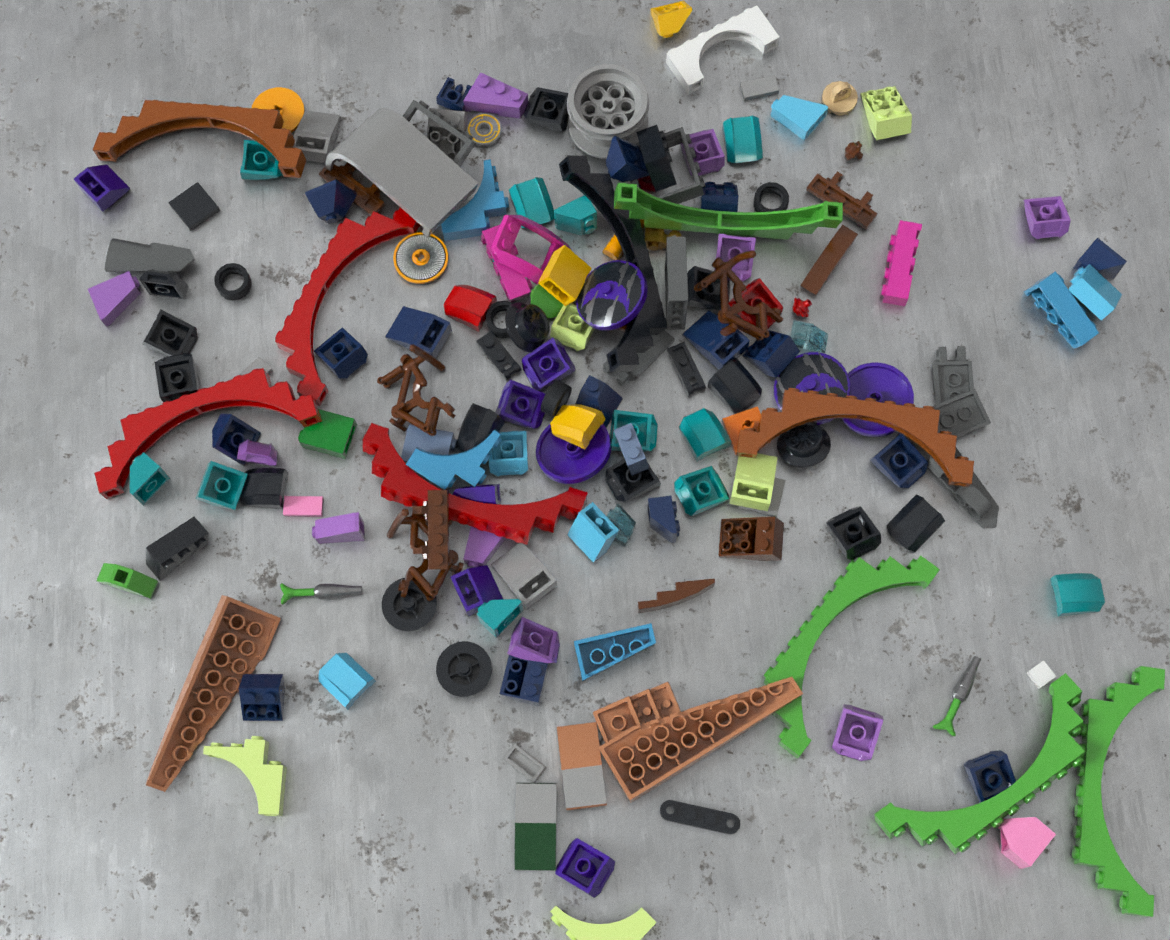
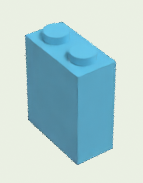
(1094, 291)
(593, 532)

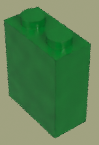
(330, 435)

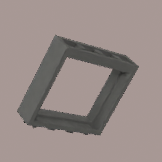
(451, 127)
(690, 192)
(676, 283)

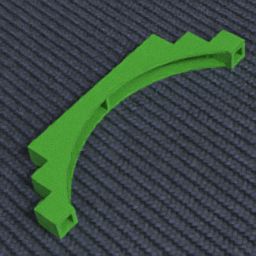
(775, 224)
(857, 584)
(965, 825)
(1093, 842)

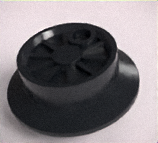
(527, 326)
(804, 445)
(407, 612)
(464, 669)

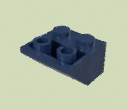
(720, 197)
(772, 353)
(662, 517)
(524, 680)
(262, 697)

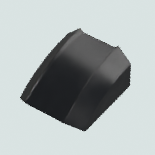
(548, 109)
(164, 284)
(708, 297)
(171, 335)
(176, 376)
(735, 386)
(477, 426)
(628, 486)
(264, 488)
(915, 523)
(854, 533)

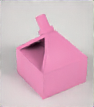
(1024, 839)

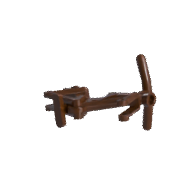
(727, 314)
(402, 409)
(415, 574)

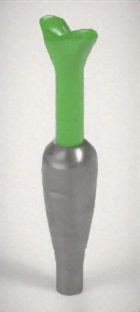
(321, 591)
(960, 694)

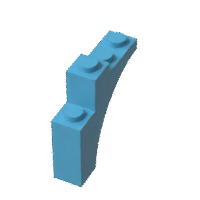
(475, 215)
(467, 465)

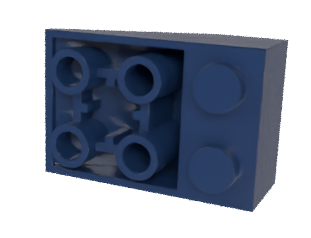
(420, 329)
(711, 344)

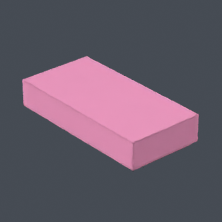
(303, 506)

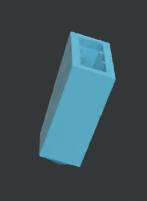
(798, 114)

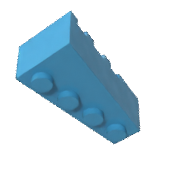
(1063, 309)
(608, 649)

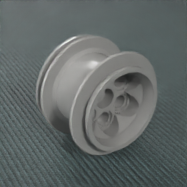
(605, 93)

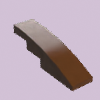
(829, 259)
(683, 592)

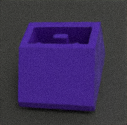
(101, 185)
(475, 587)

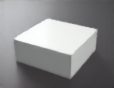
(1041, 674)

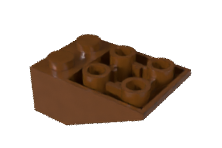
(752, 538)

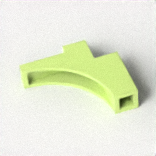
(265, 778)
(630, 928)

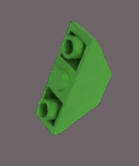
(127, 580)

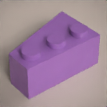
(495, 97)

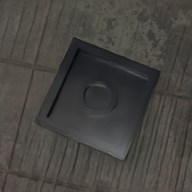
(194, 206)

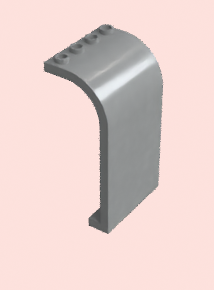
(406, 168)

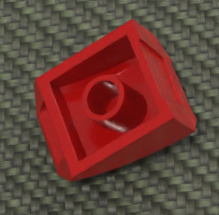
(754, 294)
(469, 305)

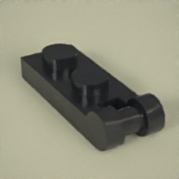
(498, 355)
(686, 368)

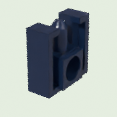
(452, 98)

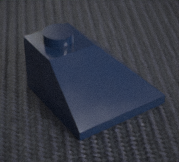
(625, 161)
(331, 200)
(1102, 258)
(600, 397)
(230, 433)

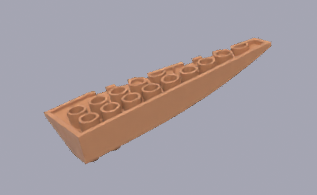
(230, 648)
(668, 745)

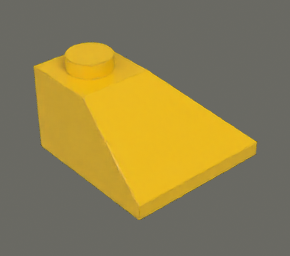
(670, 17)

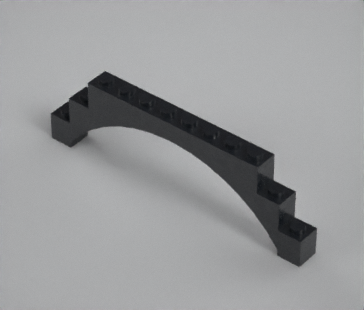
(651, 318)

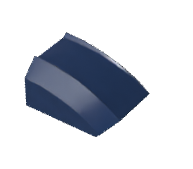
(342, 353)
(901, 462)
(990, 774)

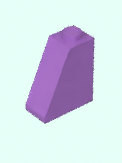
(114, 296)
(339, 529)
(481, 547)

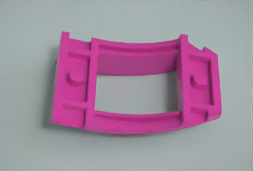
(506, 237)

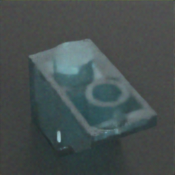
(808, 336)
(623, 522)

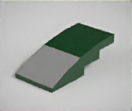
(535, 826)

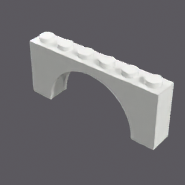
(748, 27)

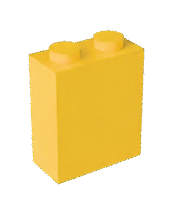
(564, 275)

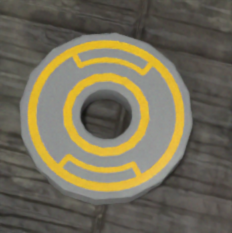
(484, 120)

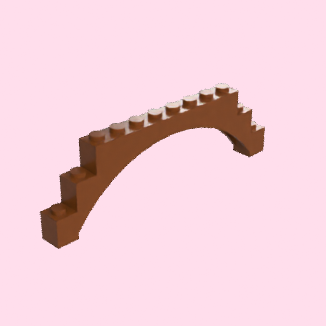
(164, 117)
(914, 422)

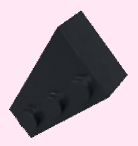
(656, 157)
(175, 547)

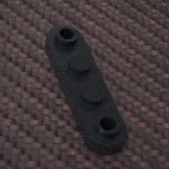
(700, 817)

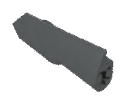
(139, 257)
(973, 499)

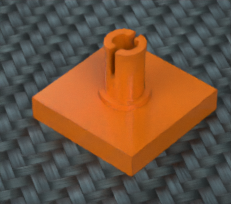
(745, 419)

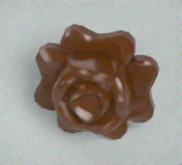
(853, 150)

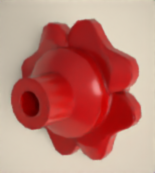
(801, 307)

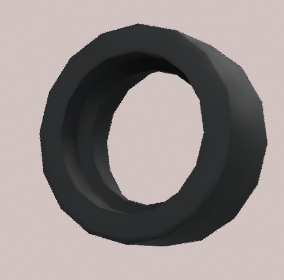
(771, 187)
(226, 270)
(494, 308)
(555, 397)

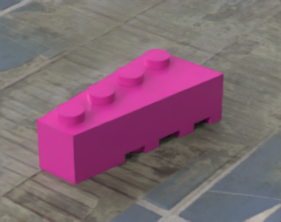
(901, 263)
(512, 282)

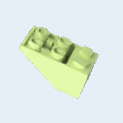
(886, 113)
(754, 482)

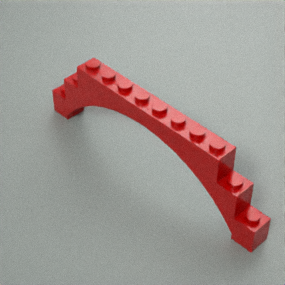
(299, 326)
(149, 426)
(506, 521)

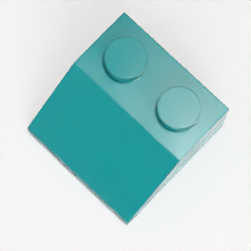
(576, 217)
(146, 478)
(221, 486)
(499, 614)

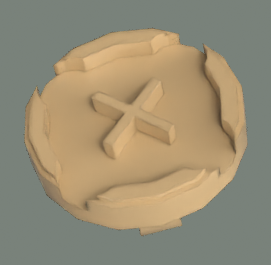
(840, 98)

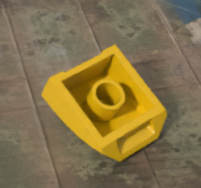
(577, 424)

